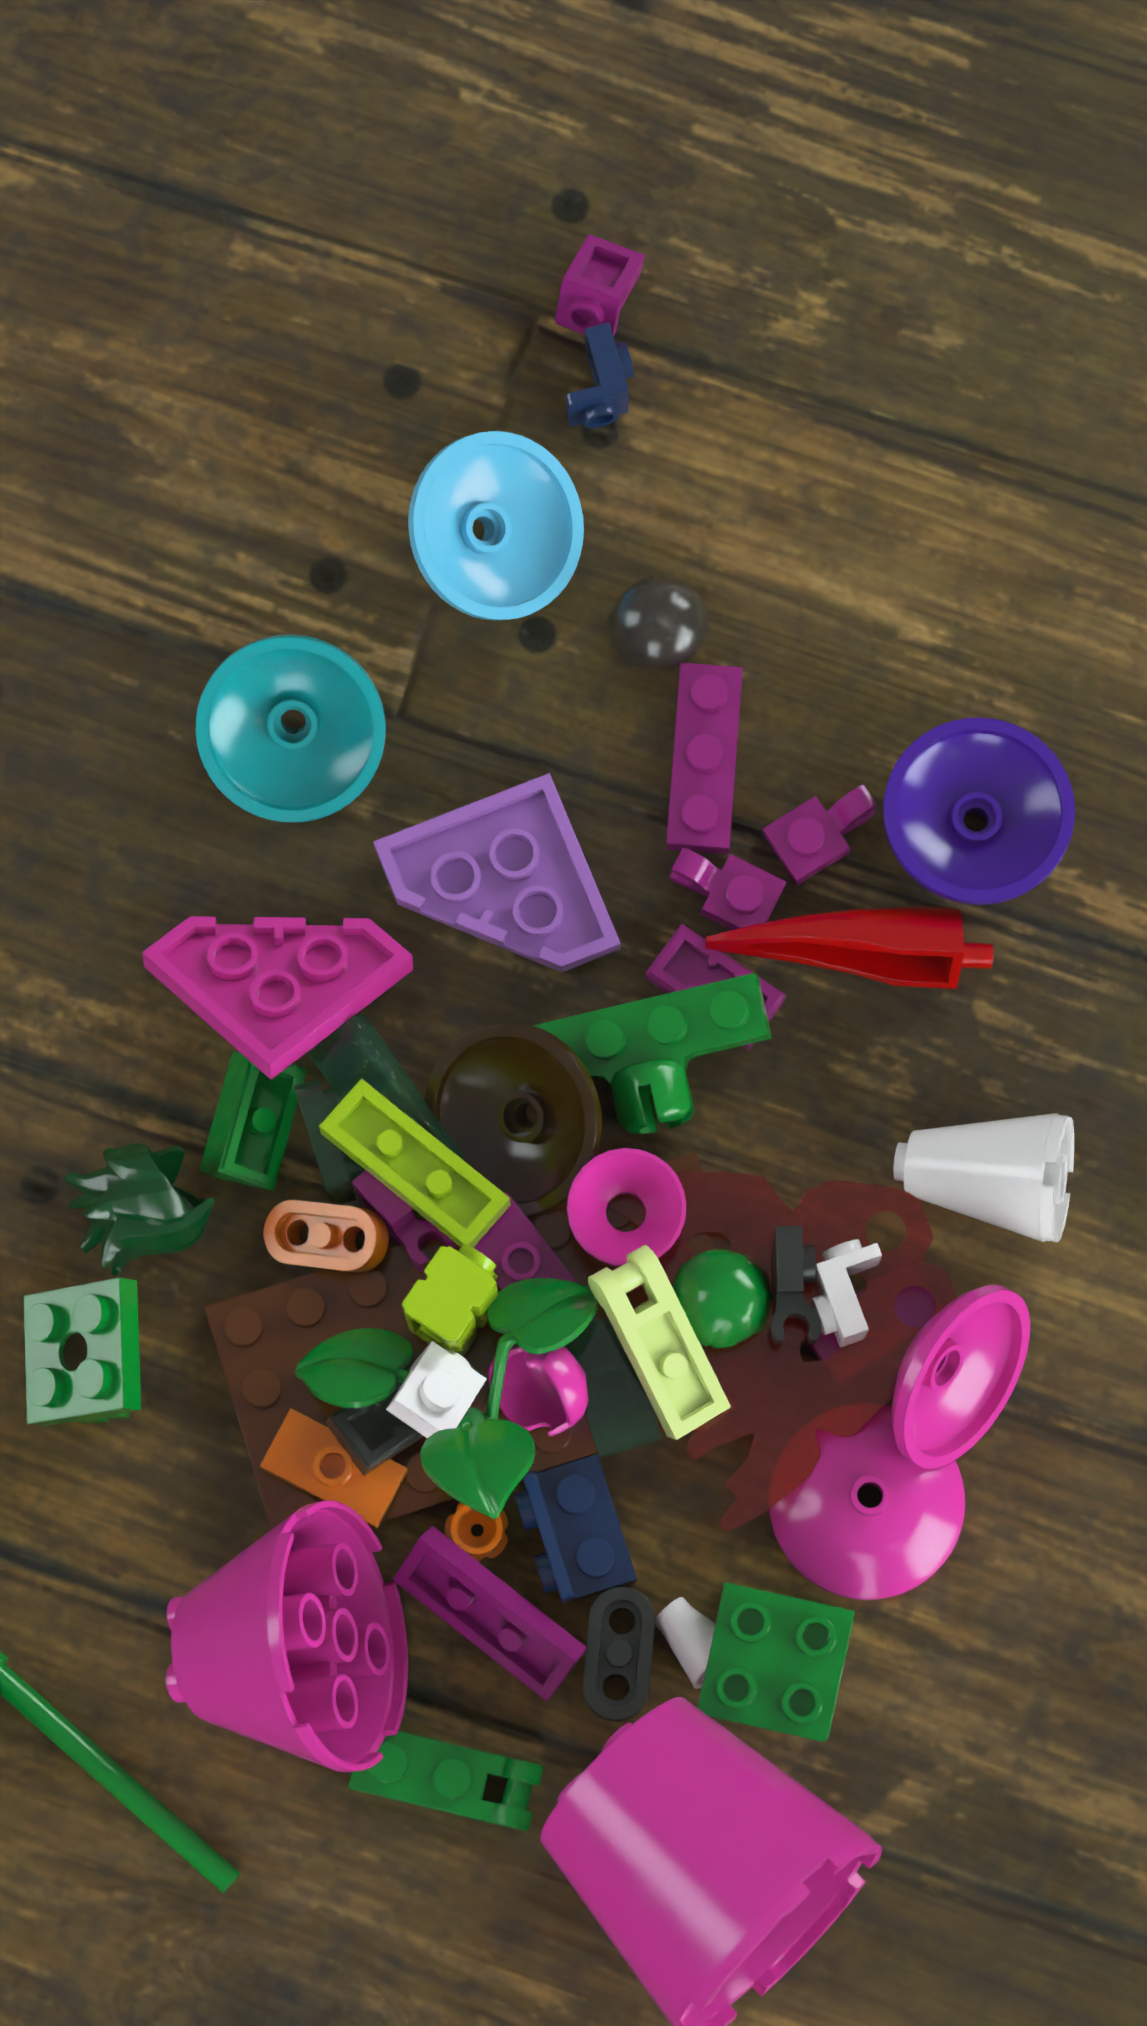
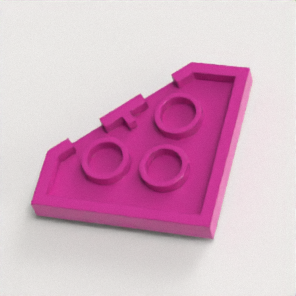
(277, 982)

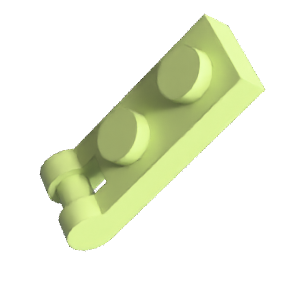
(660, 1343)

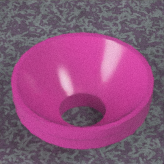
(633, 1174)

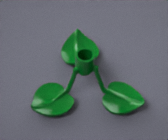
(483, 1454)

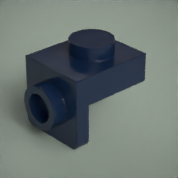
(610, 368)

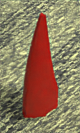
(882, 944)

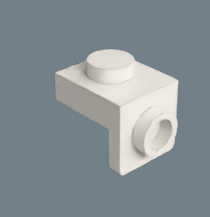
(837, 1299)
(436, 1391)

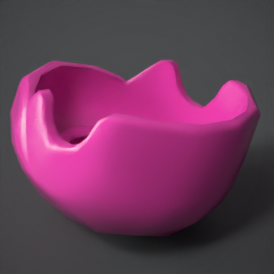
(542, 1389)

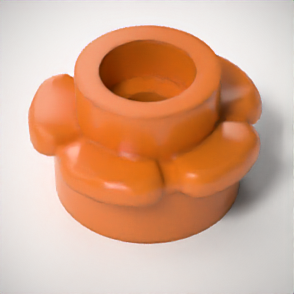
(489, 1544)

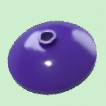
(988, 772)

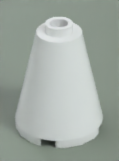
(995, 1171)

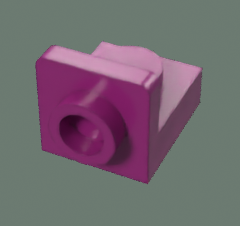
(597, 285)

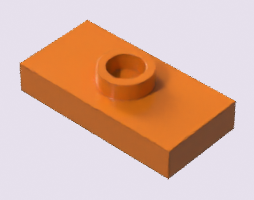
(315, 1462)

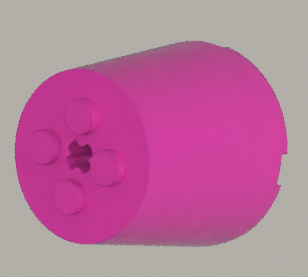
(703, 1861)

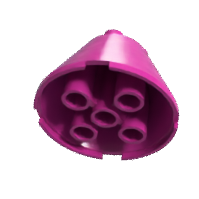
(297, 1642)

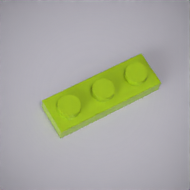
(414, 1165)

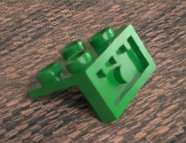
(775, 1662)

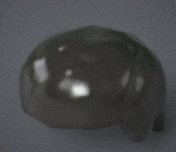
(658, 623)

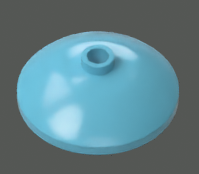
(527, 519)

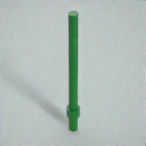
(115, 1779)

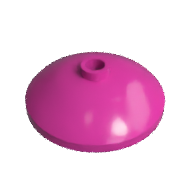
(959, 1375)
(865, 1549)

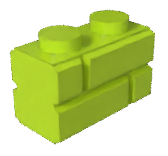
(452, 1298)

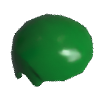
(723, 1296)

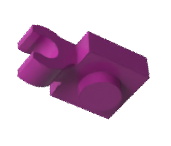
(813, 838)
(736, 894)
(400, 1219)

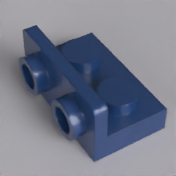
(577, 1529)

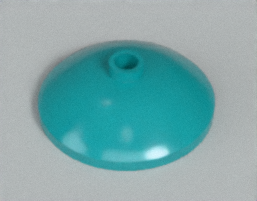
(283, 769)

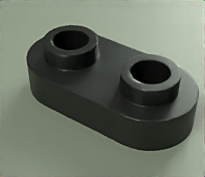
(618, 1654)

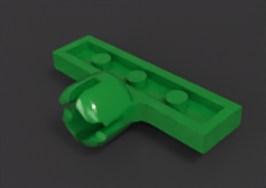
(649, 1042)

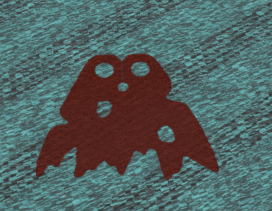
(769, 1382)

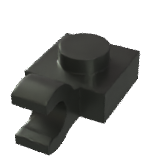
(791, 1269)

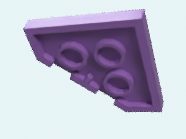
(505, 875)

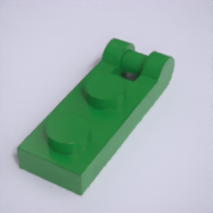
(450, 1779)

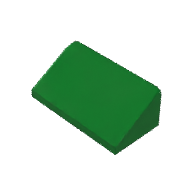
(251, 1124)

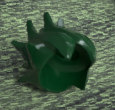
(138, 1206)

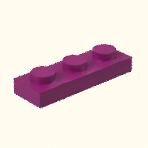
(704, 758)
(489, 1613)

